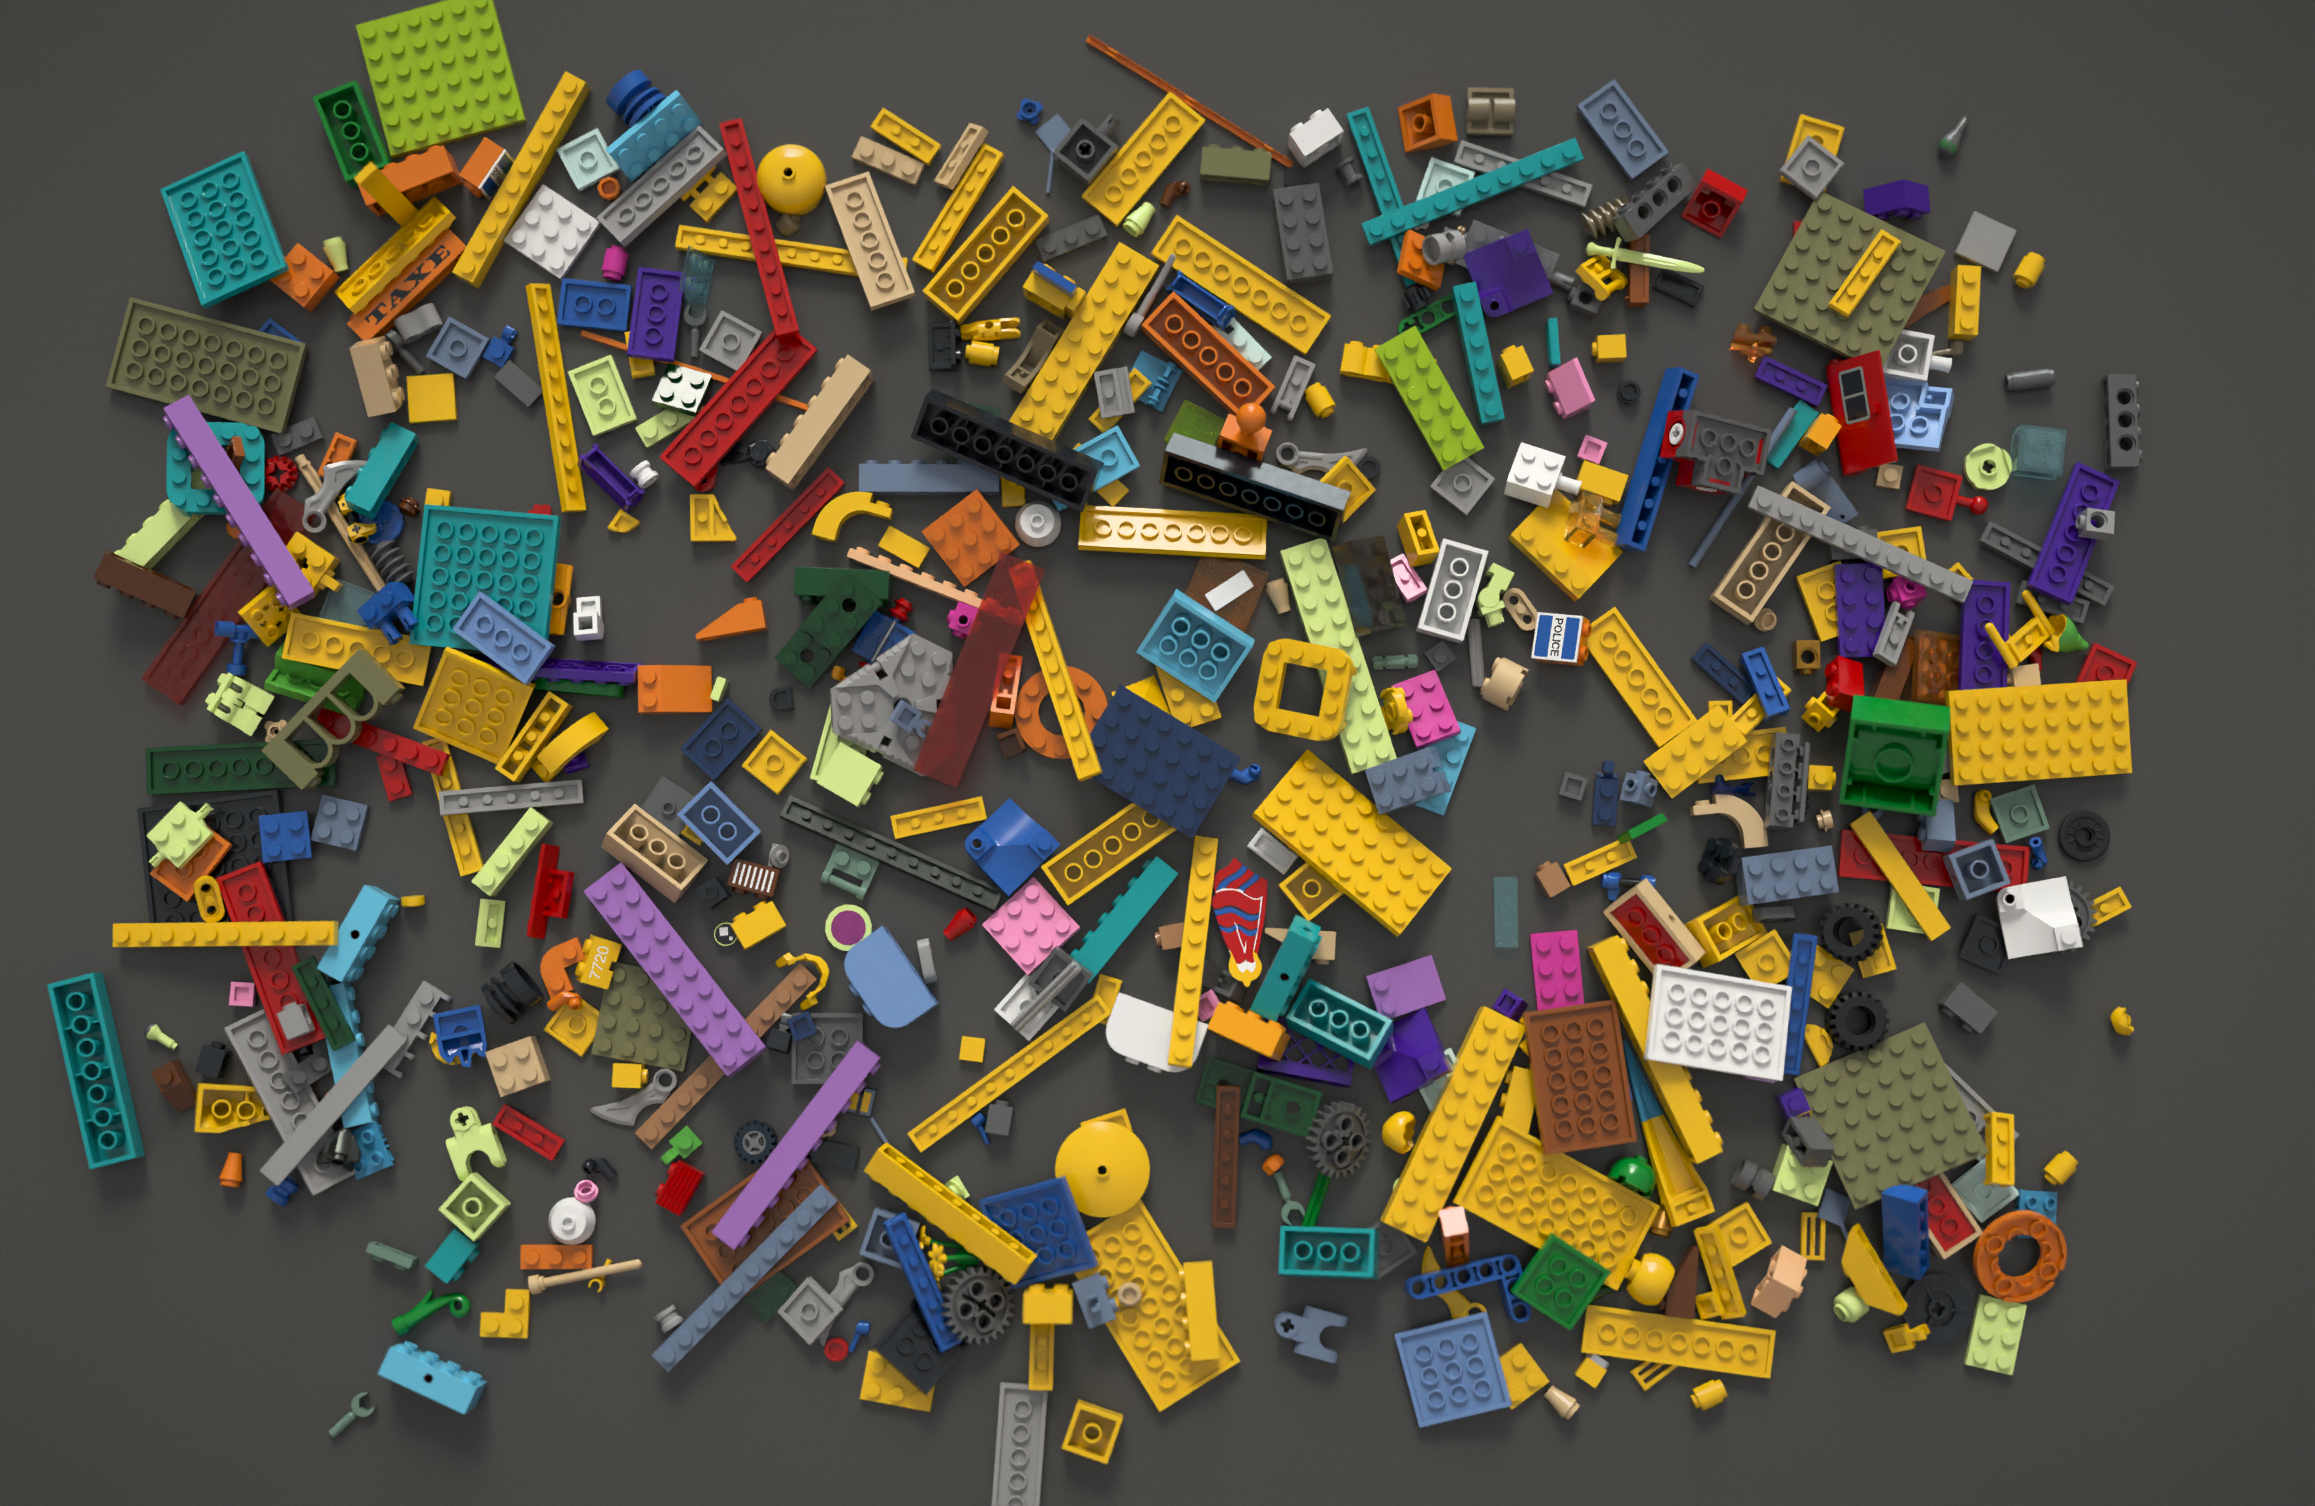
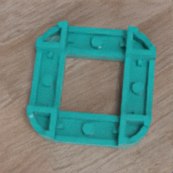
(200, 501)

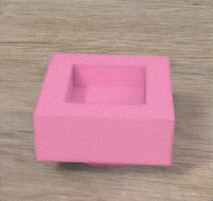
(1591, 449)
(242, 994)
(1207, 1005)

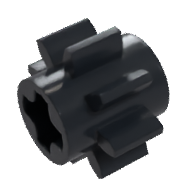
(1416, 298)

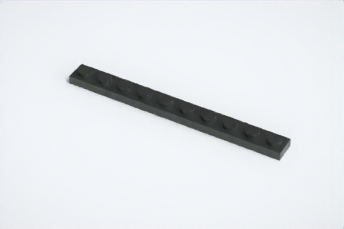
(891, 853)

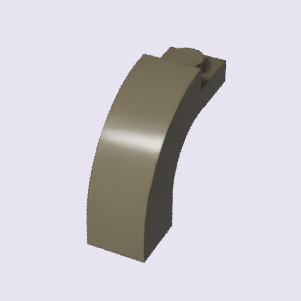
(1034, 356)

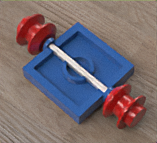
(882, 632)

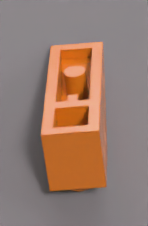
(739, 620)
(1005, 697)
(1454, 1235)

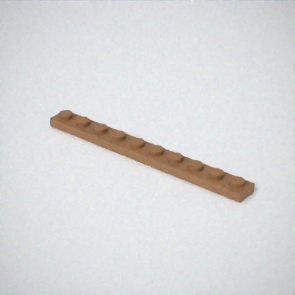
(709, 1072)

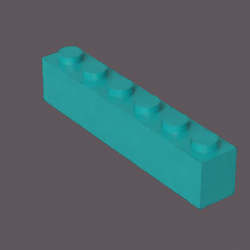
(1477, 353)
(1125, 916)

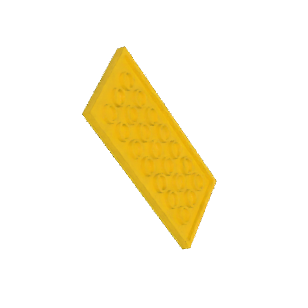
(2038, 732)
(1351, 842)
(1555, 1194)
(1152, 1331)

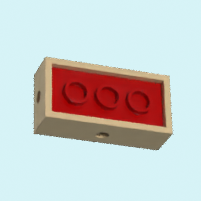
(1653, 928)
(1949, 1219)

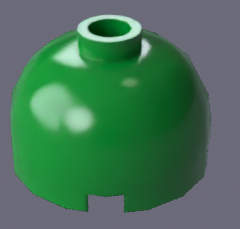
(1634, 1175)

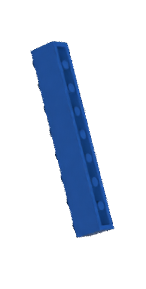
(1651, 470)

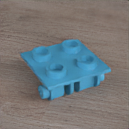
(1161, 375)
(373, 1150)
(2037, 1201)

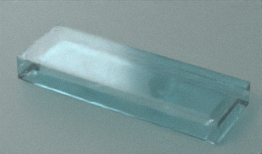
(1505, 912)

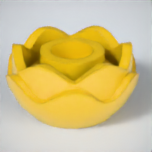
(2121, 1021)

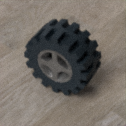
(749, 1148)

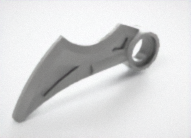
(1137, 318)
(1307, 461)
(335, 478)
(627, 1109)
(846, 1286)

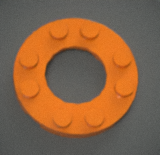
(1028, 706)
(2037, 1281)

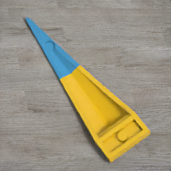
(1676, 1177)

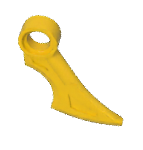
(1457, 1302)

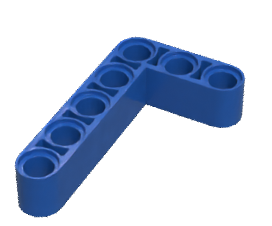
(1473, 1278)

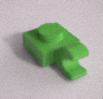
(683, 1144)

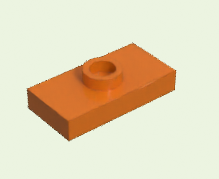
(341, 449)

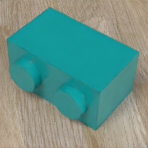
(453, 1255)

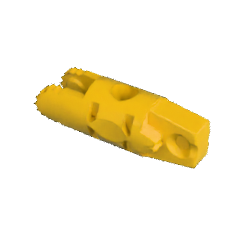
(991, 330)

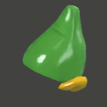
(2065, 636)

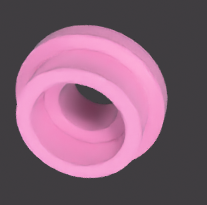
(581, 1191)

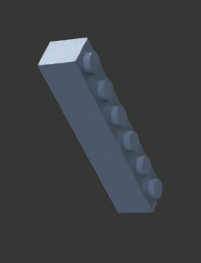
(926, 478)

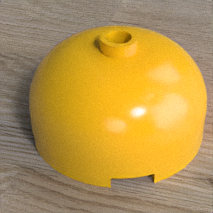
(795, 193)

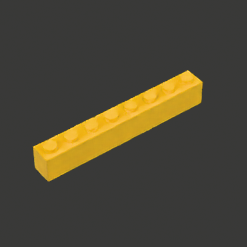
(950, 1213)

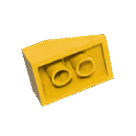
(1725, 930)

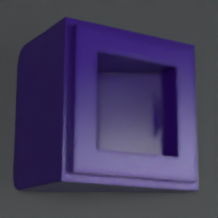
(1510, 1005)

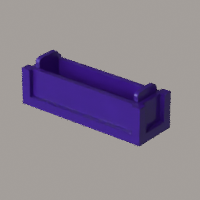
(610, 479)

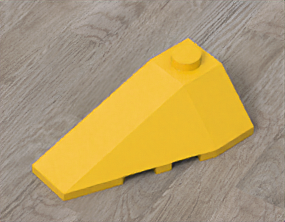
(227, 1107)

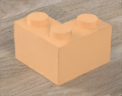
(1781, 1282)

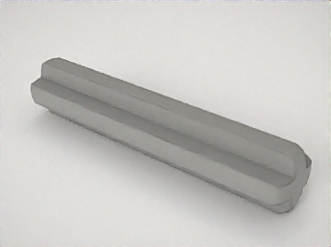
(1475, 652)

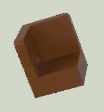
(1011, 743)

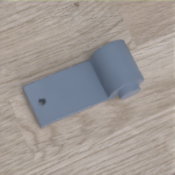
(1819, 482)

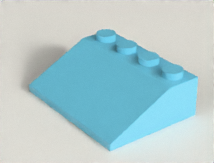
(1195, 646)

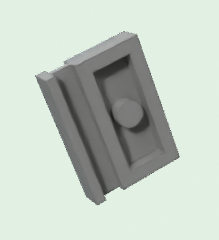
(1114, 392)

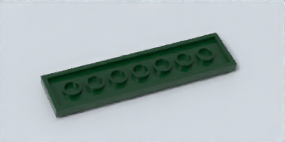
(225, 768)

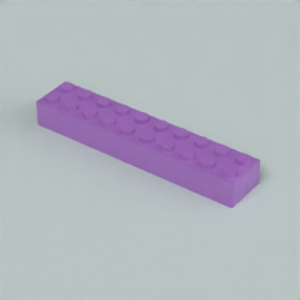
(675, 970)

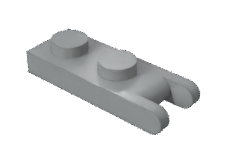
(1293, 386)
(1893, 635)

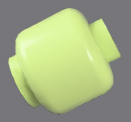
(1849, 1306)

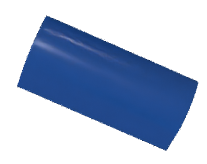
(1906, 1231)

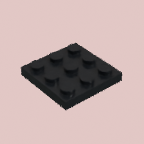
(913, 1352)

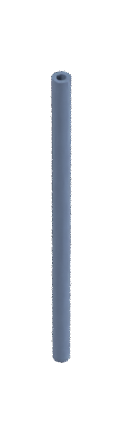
(1735, 498)

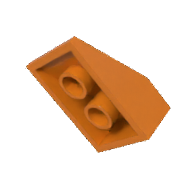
(674, 689)

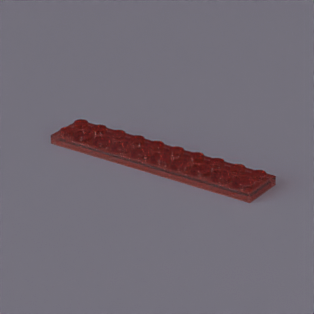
(233, 586)
(979, 670)

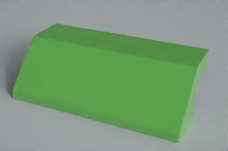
(305, 680)

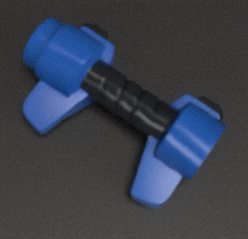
(1613, 882)

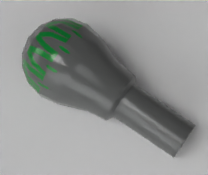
(1950, 143)

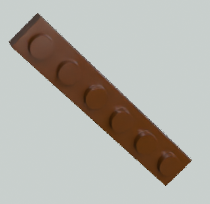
(1226, 1156)

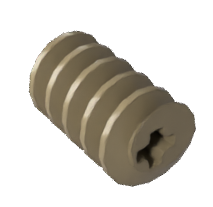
(1601, 217)

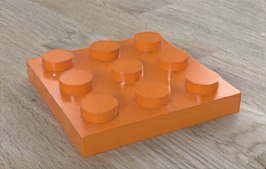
(970, 537)

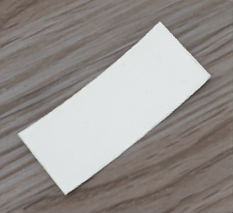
(1229, 590)

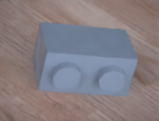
(1939, 831)

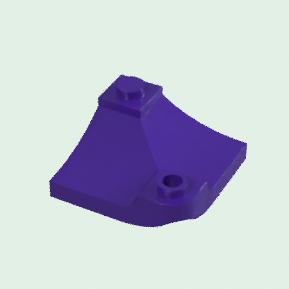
(1508, 273)
(1411, 1057)

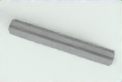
(1046, 996)

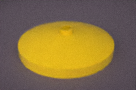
(1116, 1150)

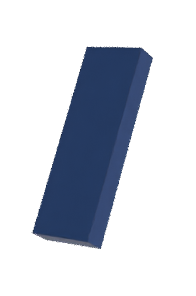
(1723, 673)

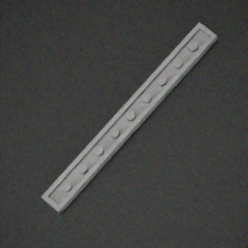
(1860, 544)

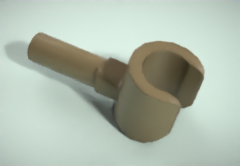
(1955, 350)

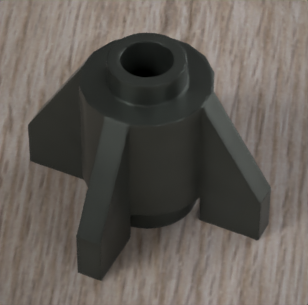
(341, 1150)

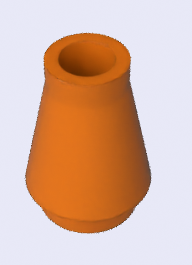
(232, 1171)

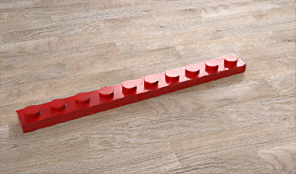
(759, 228)

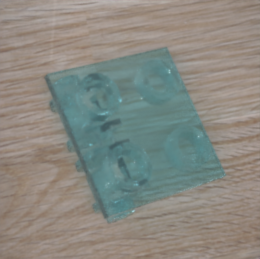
(696, 275)

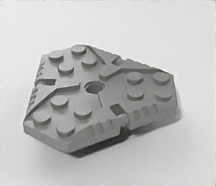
(863, 702)

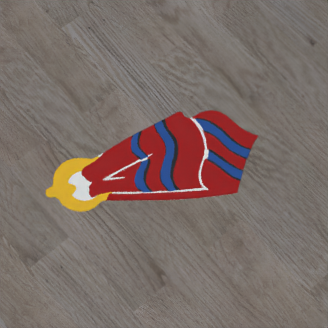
(1241, 916)

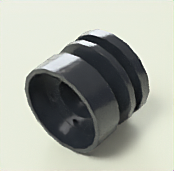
(508, 996)

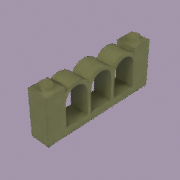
(296, 763)

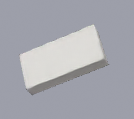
(1272, 851)

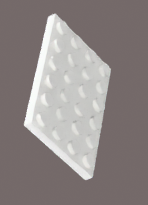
(1718, 1023)

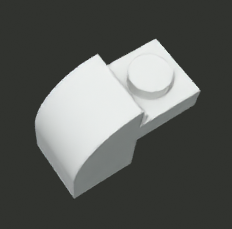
(588, 619)

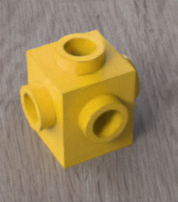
(1818, 714)

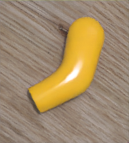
(1981, 811)

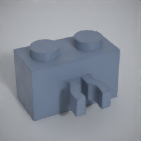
(1095, 1300)

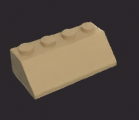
(654, 853)

